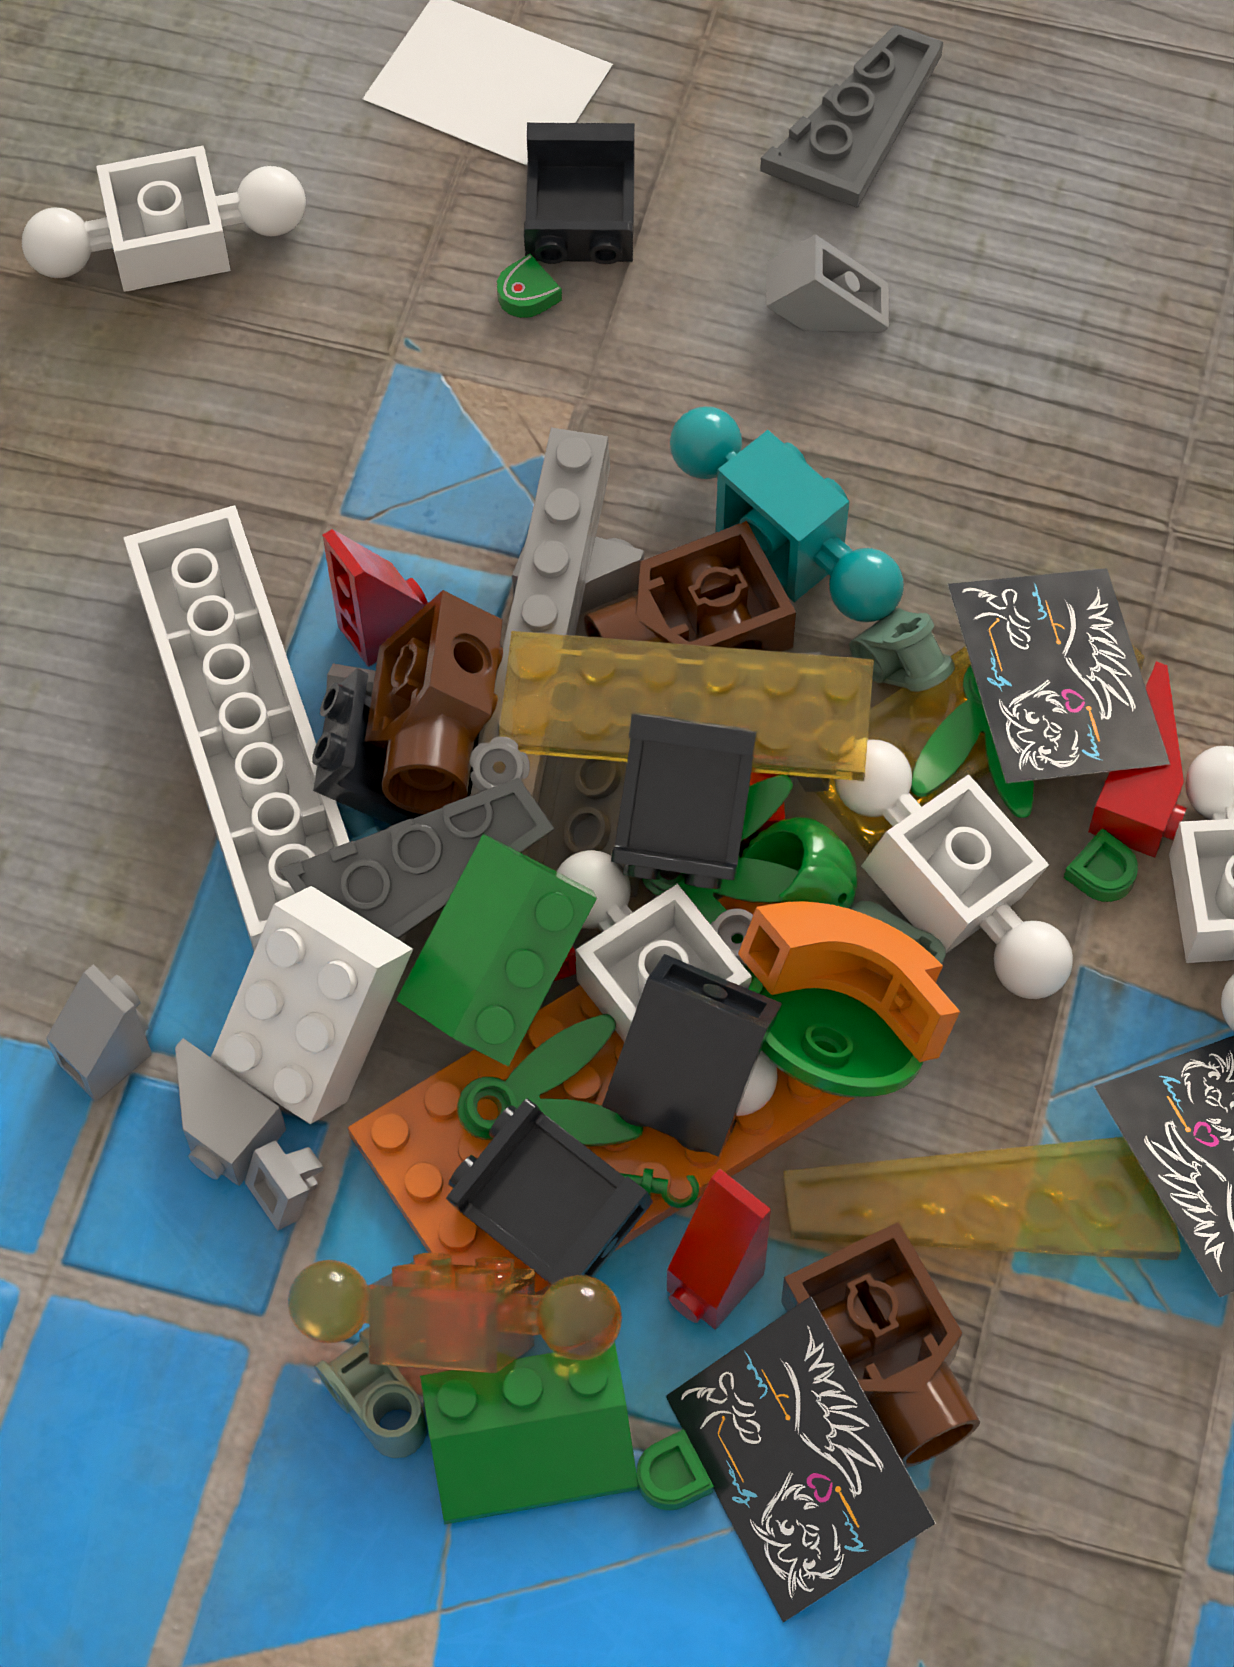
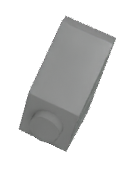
(826, 290)
(222, 1115)

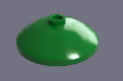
(836, 1044)

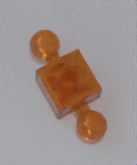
(454, 1313)

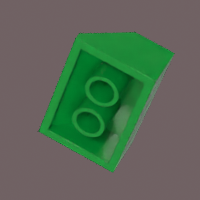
(496, 949)
(529, 1435)

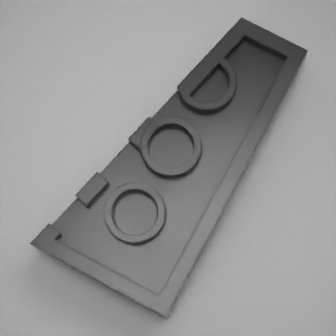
(858, 121)
(414, 865)

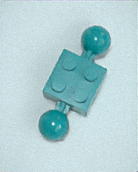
(790, 511)

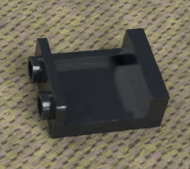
(580, 192)
(346, 763)
(684, 799)
(690, 1055)
(546, 1196)

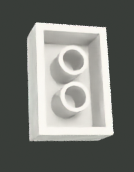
(310, 1003)

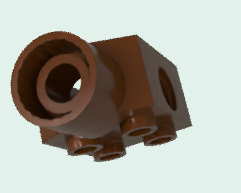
(704, 595)
(433, 701)
(893, 1338)

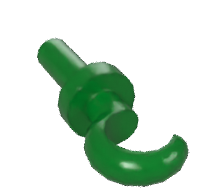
(660, 1186)

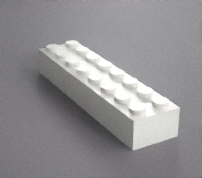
(235, 703)

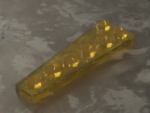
(1016, 1199)

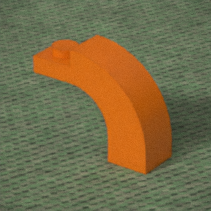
(856, 955)

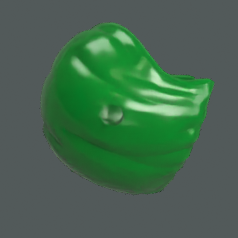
(823, 861)

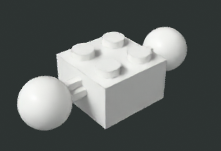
(163, 220)
(1205, 866)
(958, 870)
(631, 944)

